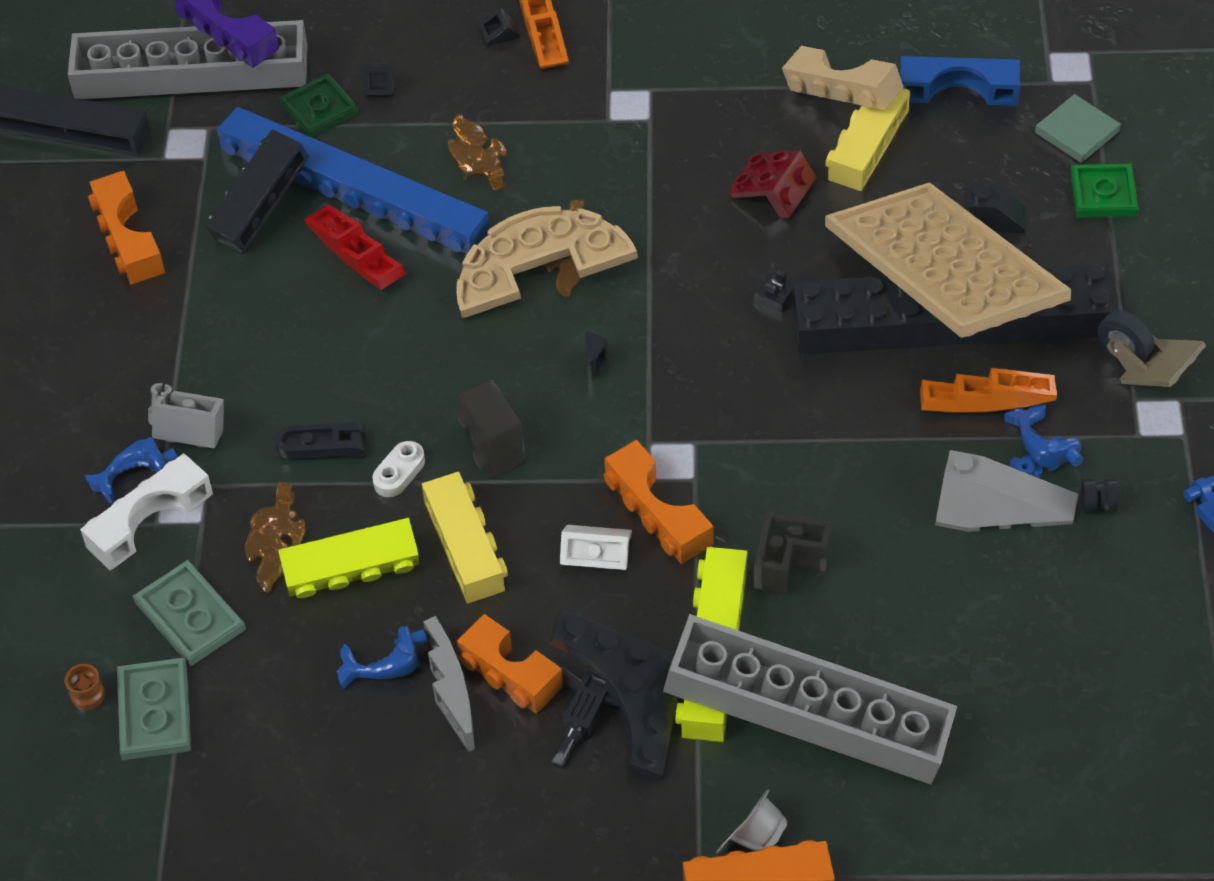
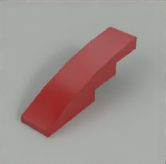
(354, 247)

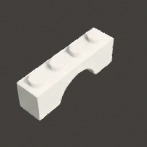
(176, 486)

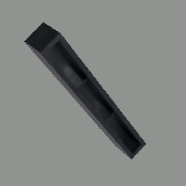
(73, 121)

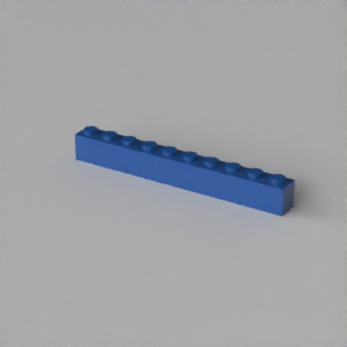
(365, 185)

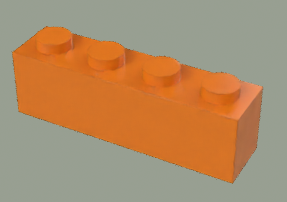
(799, 862)

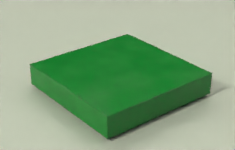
(1104, 190)

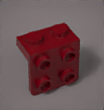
(779, 176)

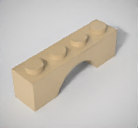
(868, 85)

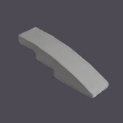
(450, 686)

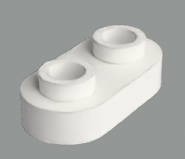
(401, 466)

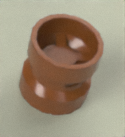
(84, 687)

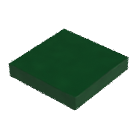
(318, 106)

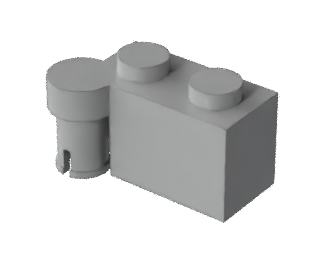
(185, 417)

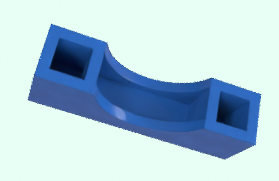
(992, 78)

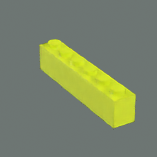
(721, 602)

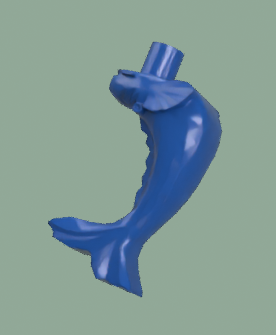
(1044, 451)
(141, 453)
(398, 663)

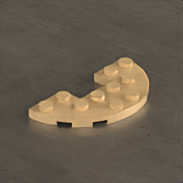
(534, 240)

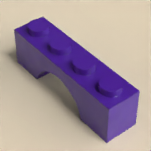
(247, 38)

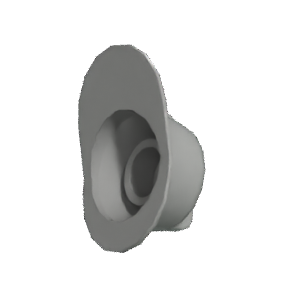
(760, 828)

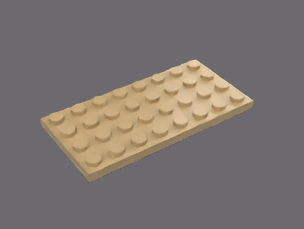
(947, 259)

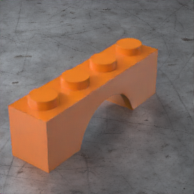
(136, 251)
(680, 528)

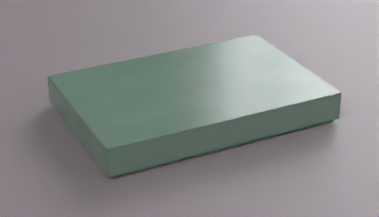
(189, 613)
(153, 708)

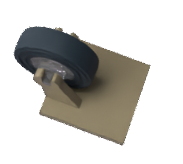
(1144, 356)

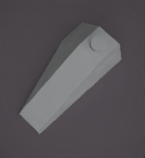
(988, 493)

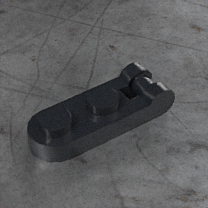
(321, 440)

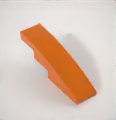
(544, 32)
(999, 391)

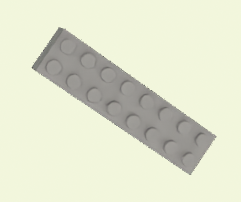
(178, 63)
(810, 699)

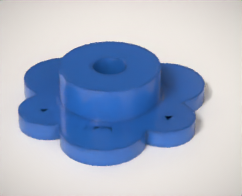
(1026, 465)

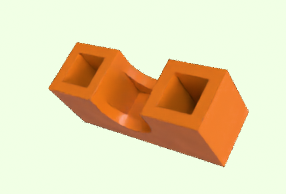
(528, 682)

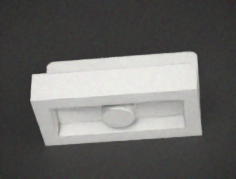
(595, 547)

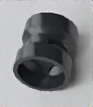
(1099, 495)

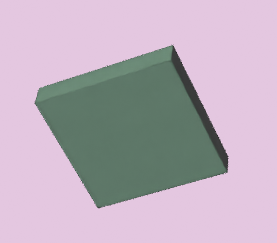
(1077, 128)

